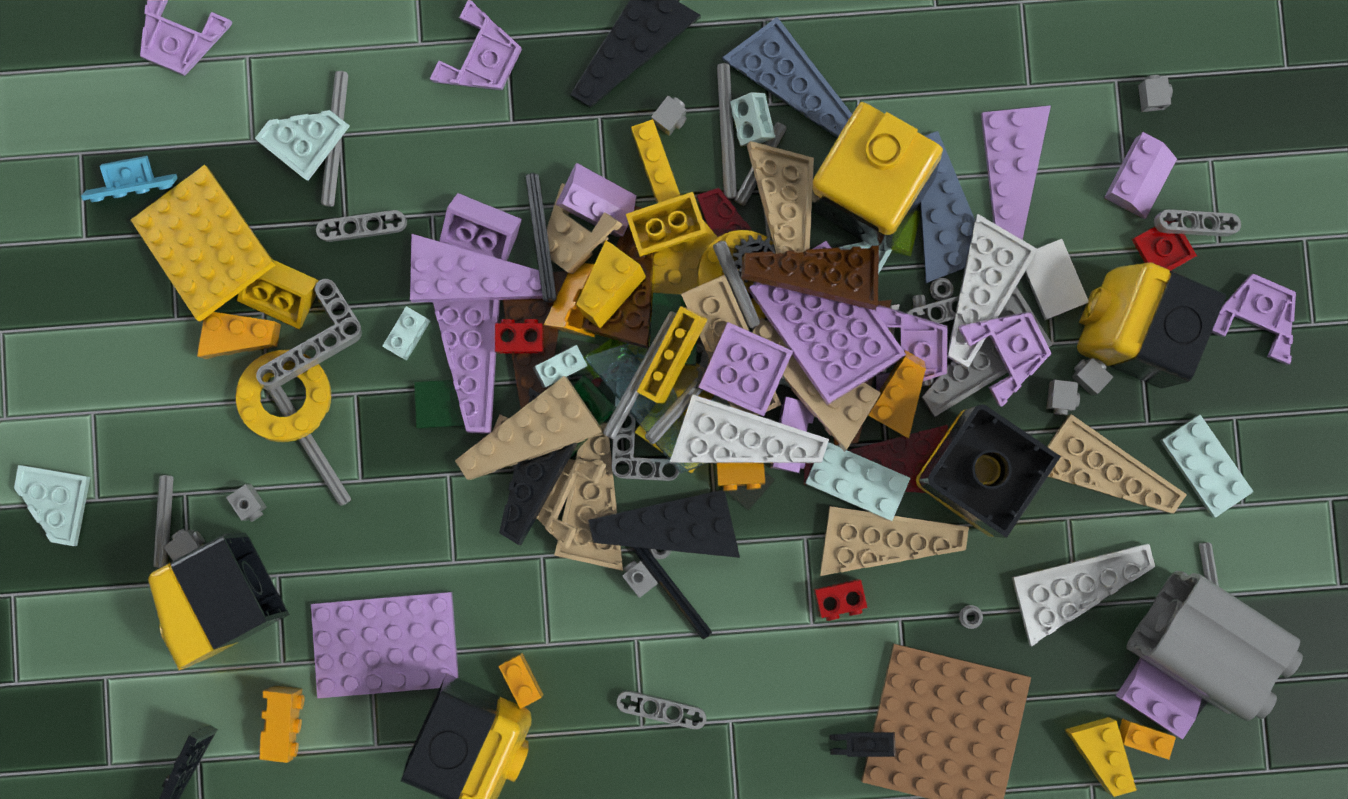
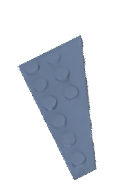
(783, 68)
(945, 221)

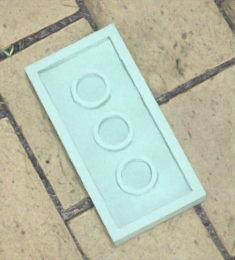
(1206, 466)
(858, 481)

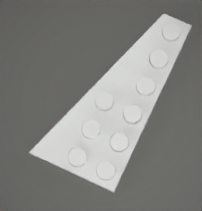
(990, 276)
(730, 435)
(1068, 590)

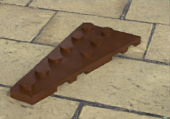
(827, 273)
(632, 318)
(523, 363)

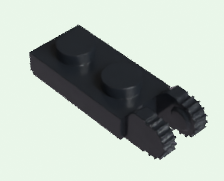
(866, 744)

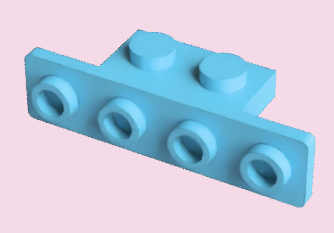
(126, 177)

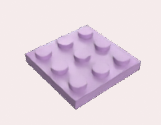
(745, 369)

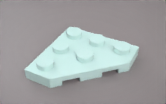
(303, 139)
(54, 501)

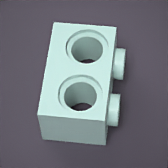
(752, 118)
(406, 333)
(559, 366)

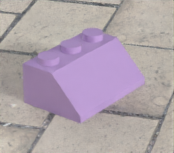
(1141, 175)
(592, 195)
(479, 228)
(795, 415)
(1160, 698)

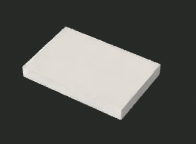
(1055, 280)

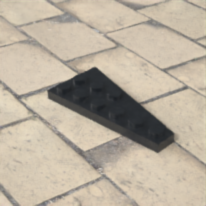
(635, 38)
(530, 489)
(684, 525)
(187, 762)

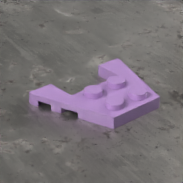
(176, 45)
(489, 57)
(1264, 306)
(919, 337)
(1018, 345)

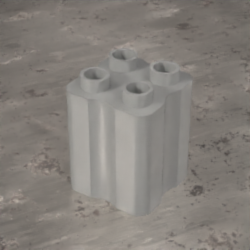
(1216, 646)

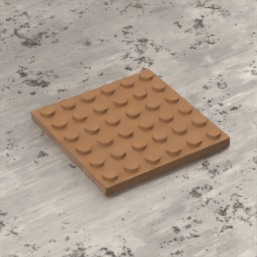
(950, 726)

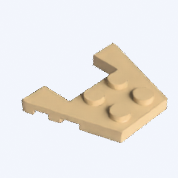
(573, 243)
(551, 509)

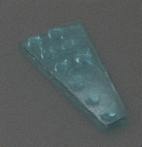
(617, 370)

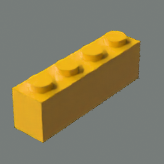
(655, 161)
(672, 355)

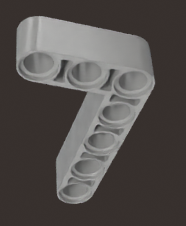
(316, 343)
(634, 463)

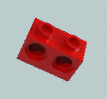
(519, 344)
(839, 593)

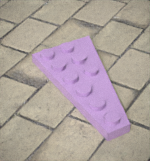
(1012, 157)
(457, 274)
(470, 350)

